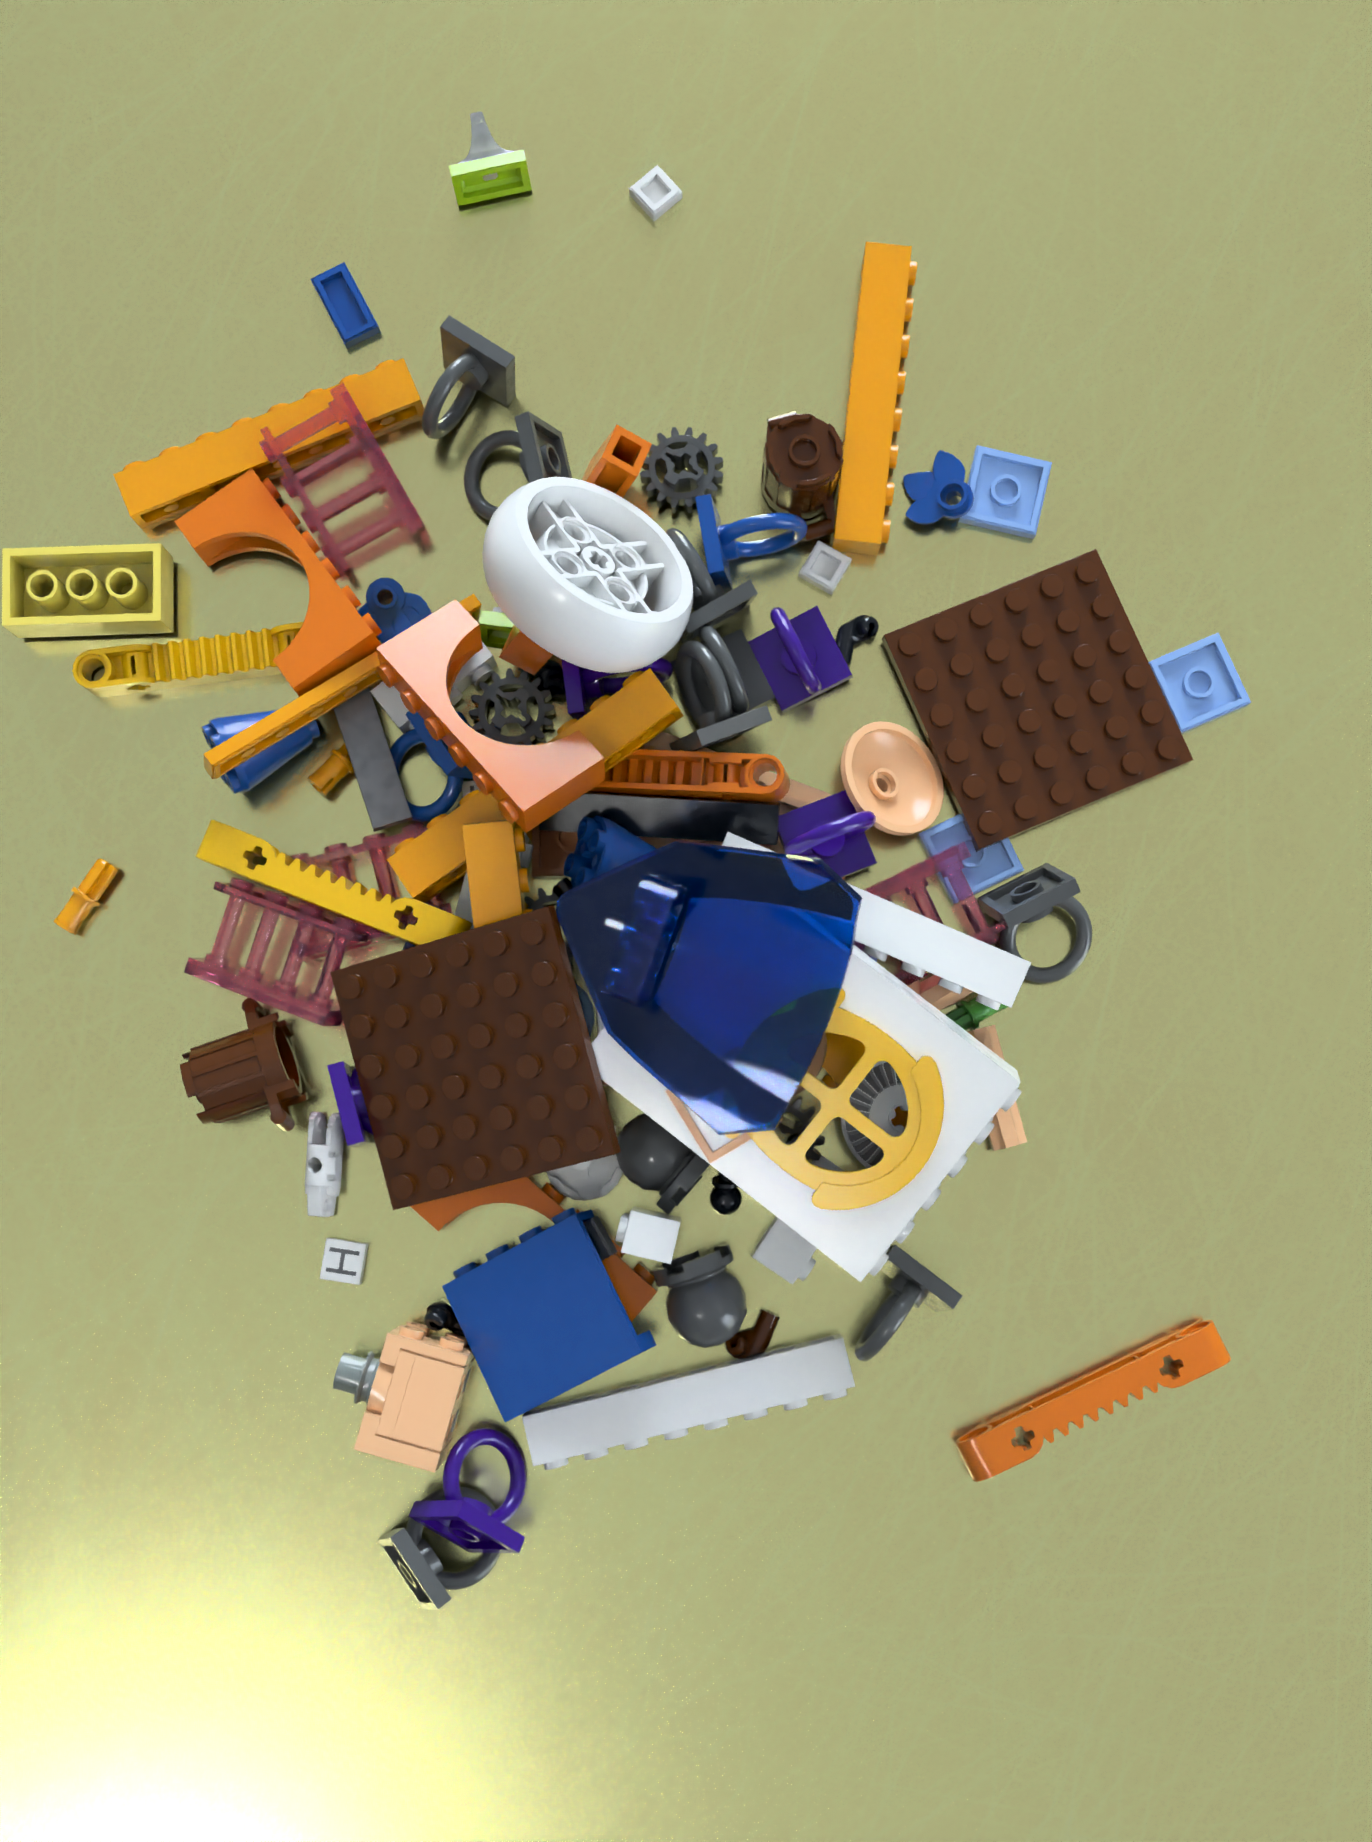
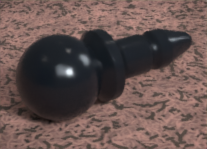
(725, 1196)

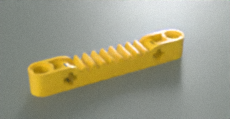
(184, 663)
(235, 851)

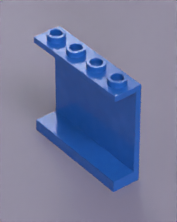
(543, 1315)

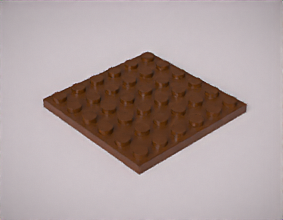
(1036, 699)
(475, 1059)

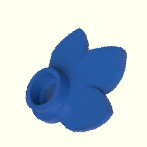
(934, 489)
(397, 616)

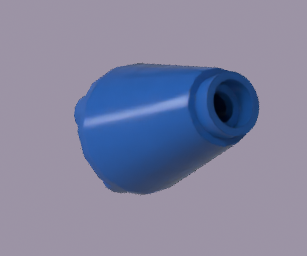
(262, 765)
(601, 848)

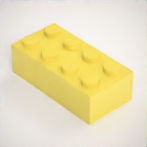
(87, 590)

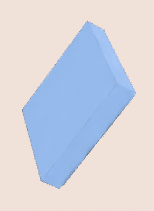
(1006, 491)
(1200, 682)
(982, 868)

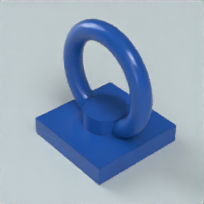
(722, 544)
(440, 755)

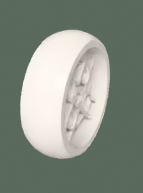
(587, 575)

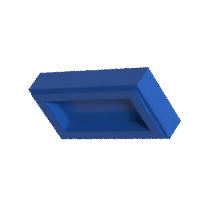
(345, 305)

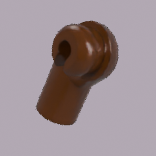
(755, 1340)

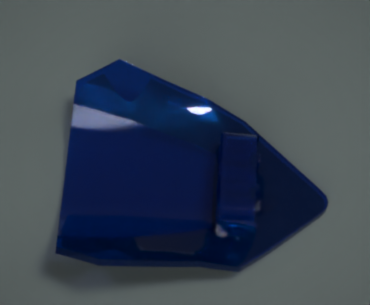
(716, 970)

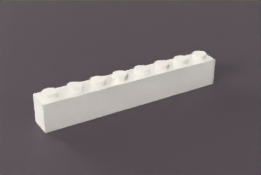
(931, 947)
(688, 1400)

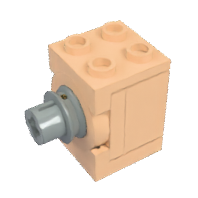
(408, 1394)

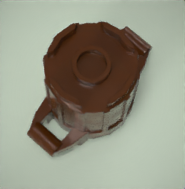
(802, 469)
(246, 1071)

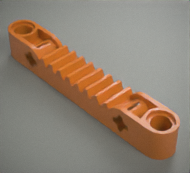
(697, 775)
(1194, 1354)

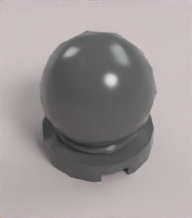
(658, 1161)
(703, 1298)

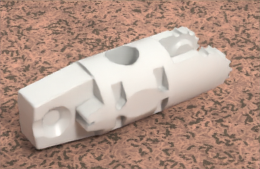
(323, 1163)

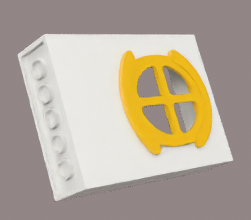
(856, 1215)

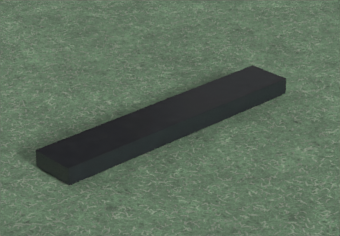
(673, 816)

